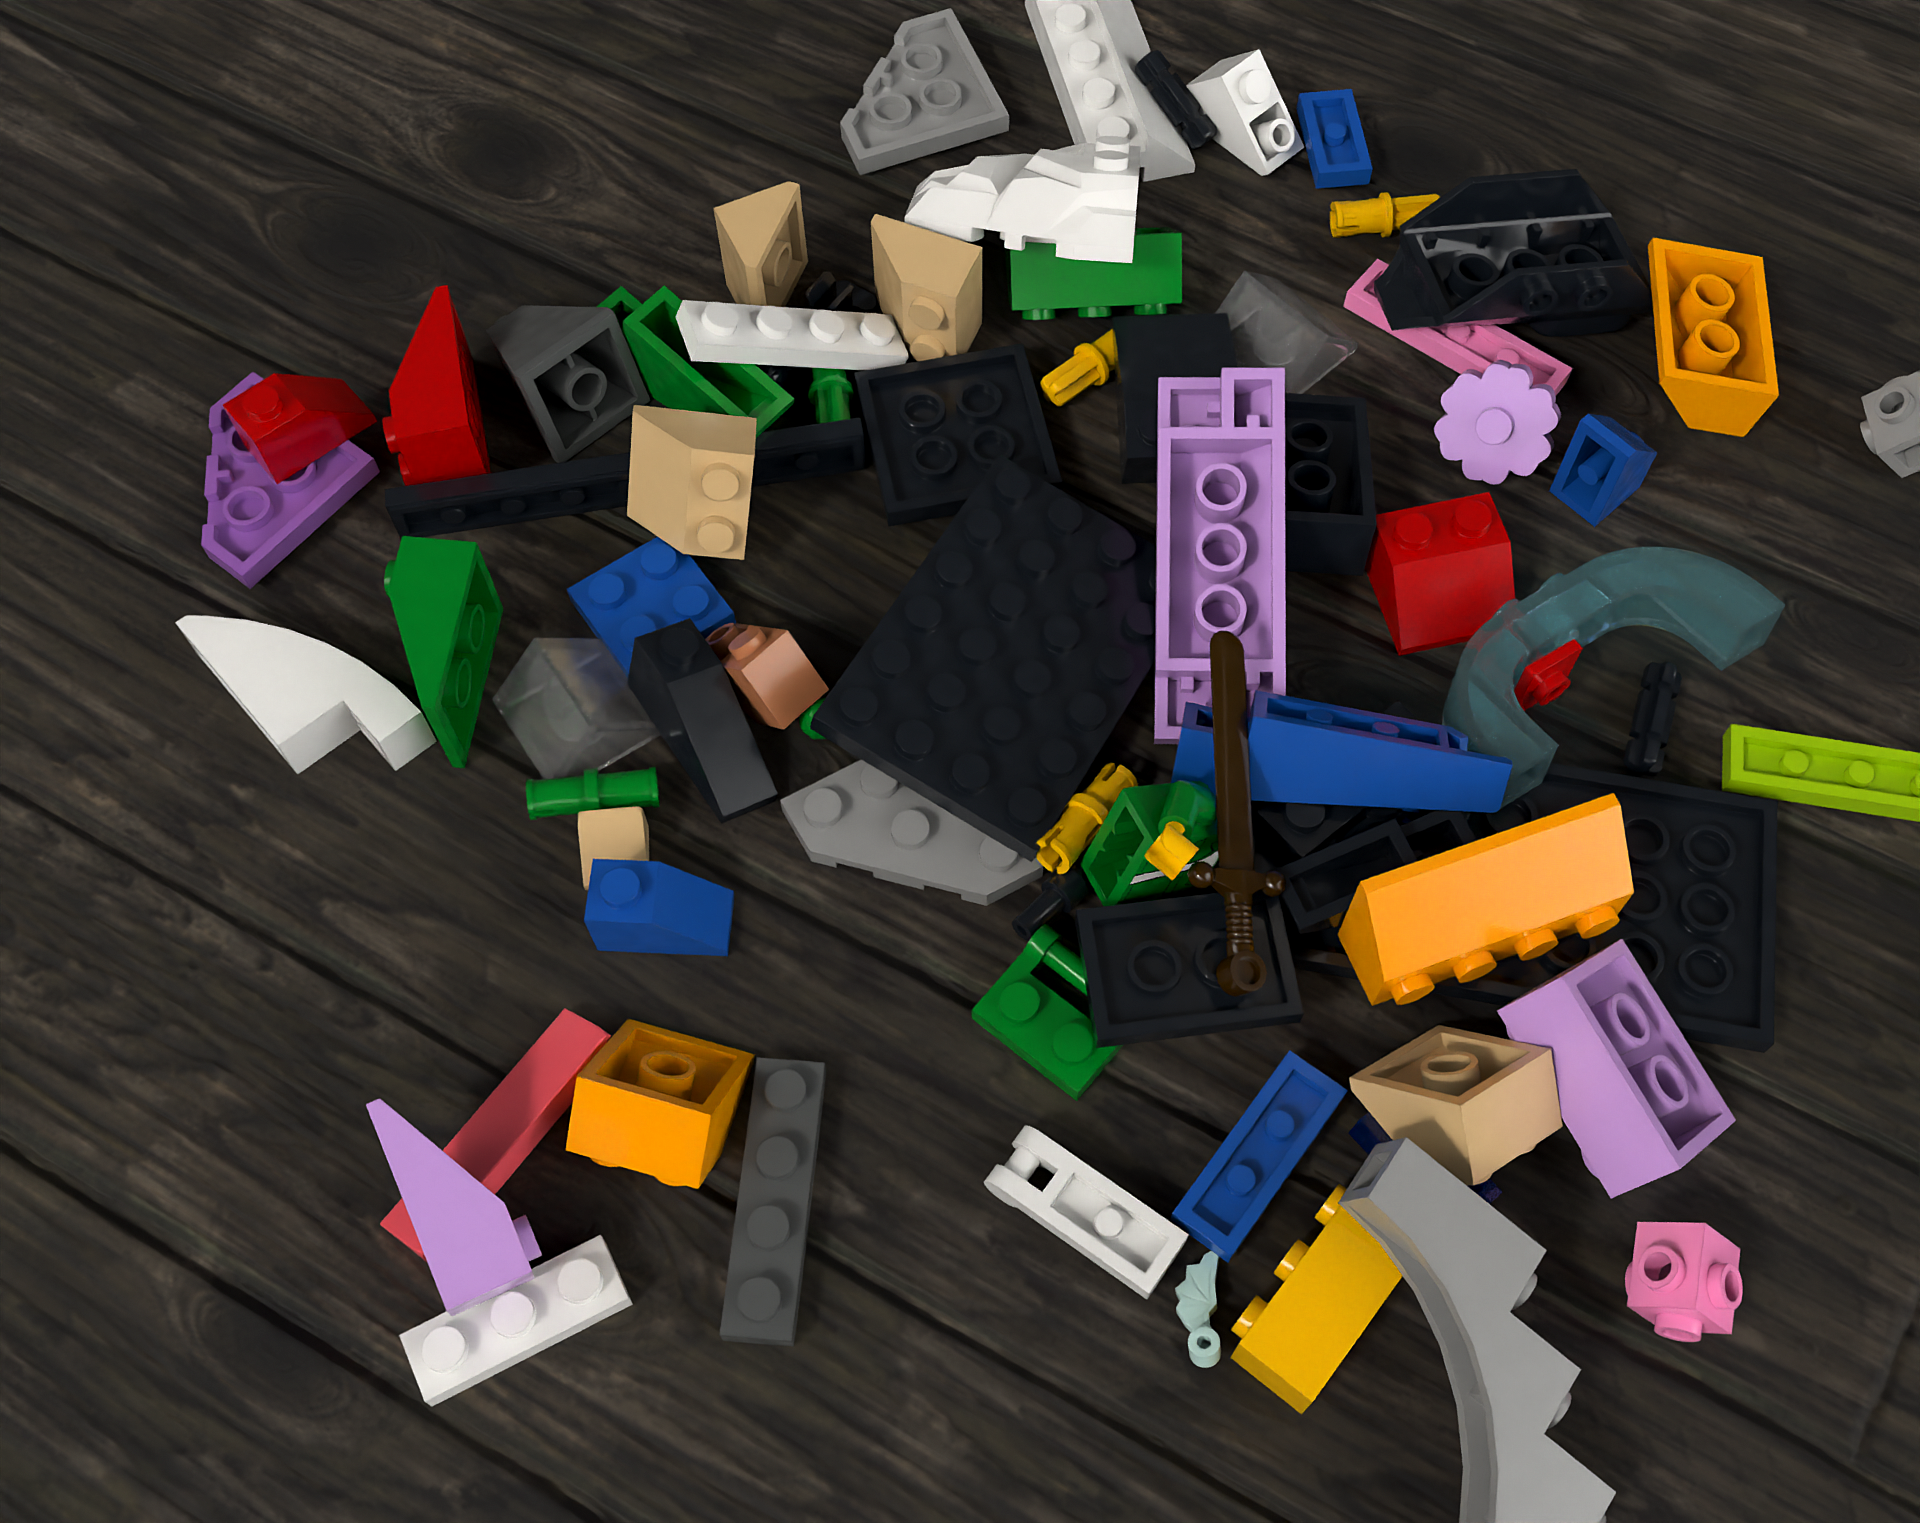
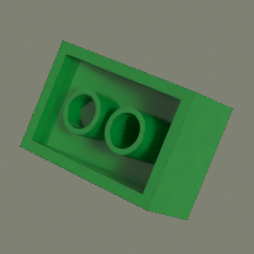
(448, 631)

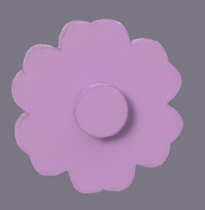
(1497, 422)

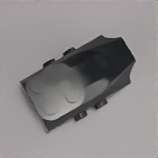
(1515, 253)

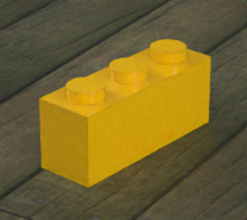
(1319, 1308)

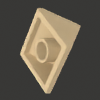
(763, 245)

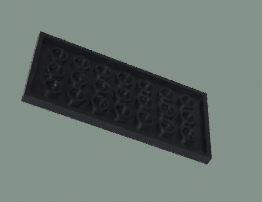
(1695, 916)

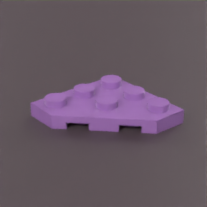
(254, 519)

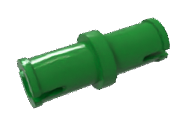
(592, 792)

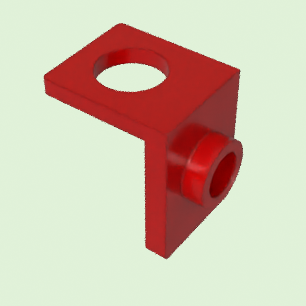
(1547, 676)

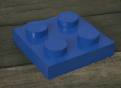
(645, 593)

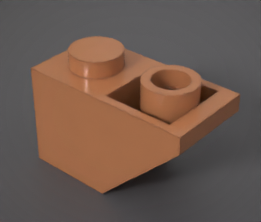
(767, 672)

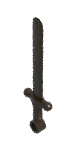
(1236, 876)

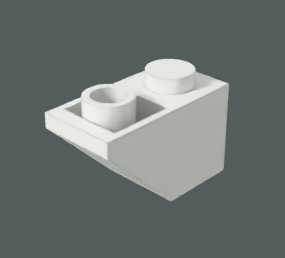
(1247, 111)

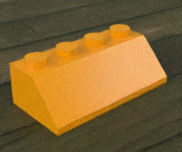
(1489, 902)

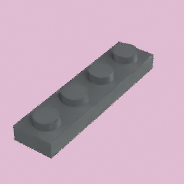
(774, 1203)

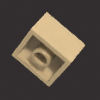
(927, 287)
(692, 478)
(1464, 1098)

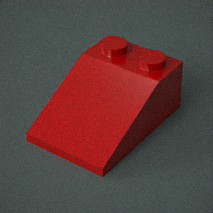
(437, 401)

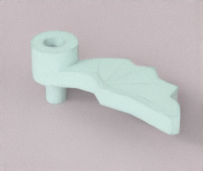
(1195, 1308)

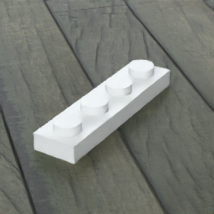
(789, 336)

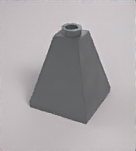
(569, 372)

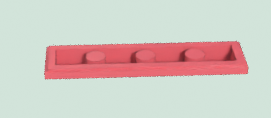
(516, 1112)

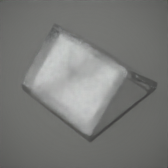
(1283, 331)
(572, 707)

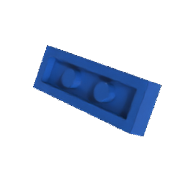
(1258, 1156)

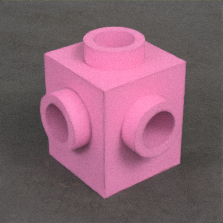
(1684, 1279)

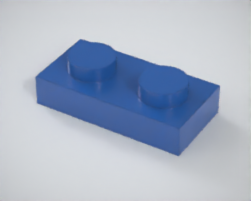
(1334, 138)

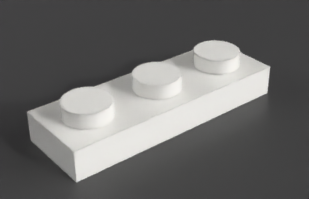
(492, 1336)

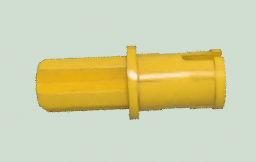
(1375, 214)
(1087, 367)

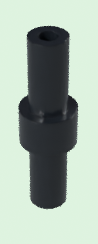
(1058, 894)

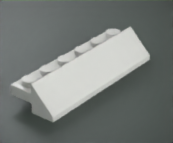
(1092, 66)

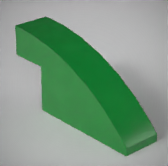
(688, 384)

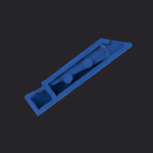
(1347, 758)

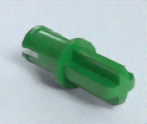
(830, 394)

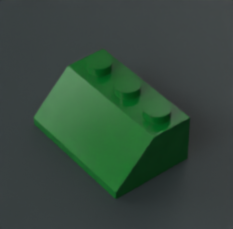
(1045, 282)

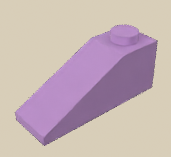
(458, 1221)

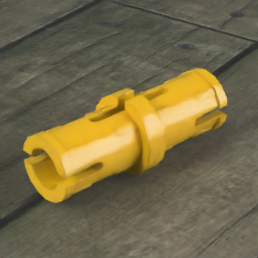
(1083, 819)

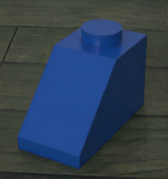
(1601, 468)
(656, 909)

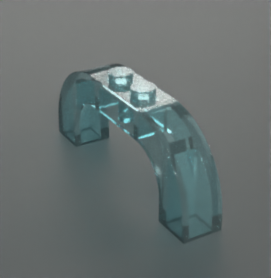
(1657, 587)

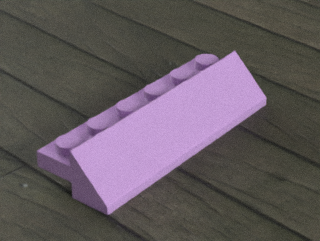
(1219, 535)

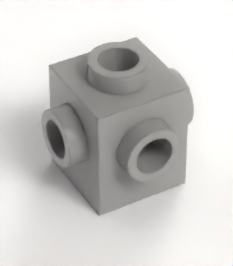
(1894, 423)

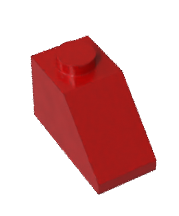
(296, 420)

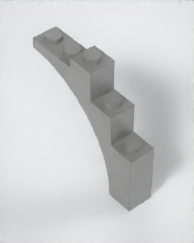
(1505, 1378)

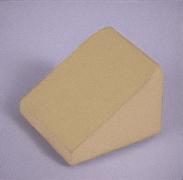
(612, 835)

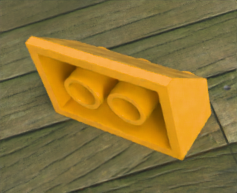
(1712, 335)

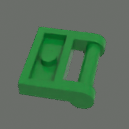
(1040, 1022)

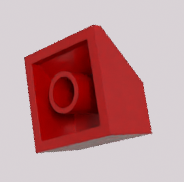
(1440, 571)

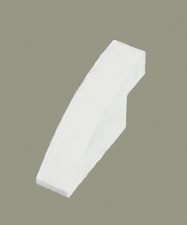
(306, 691)

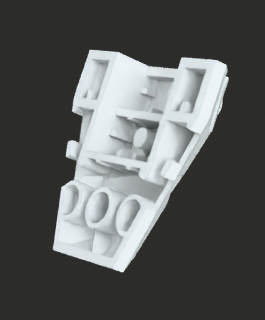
(1062, 196)

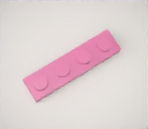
(1458, 346)

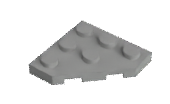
(923, 97)
(901, 837)

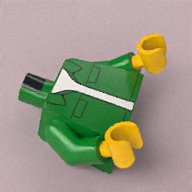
(1152, 842)

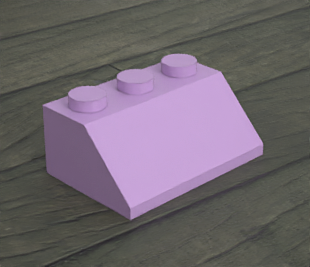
(1620, 1070)

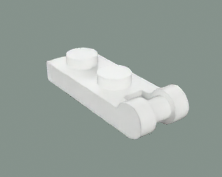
(1088, 1212)

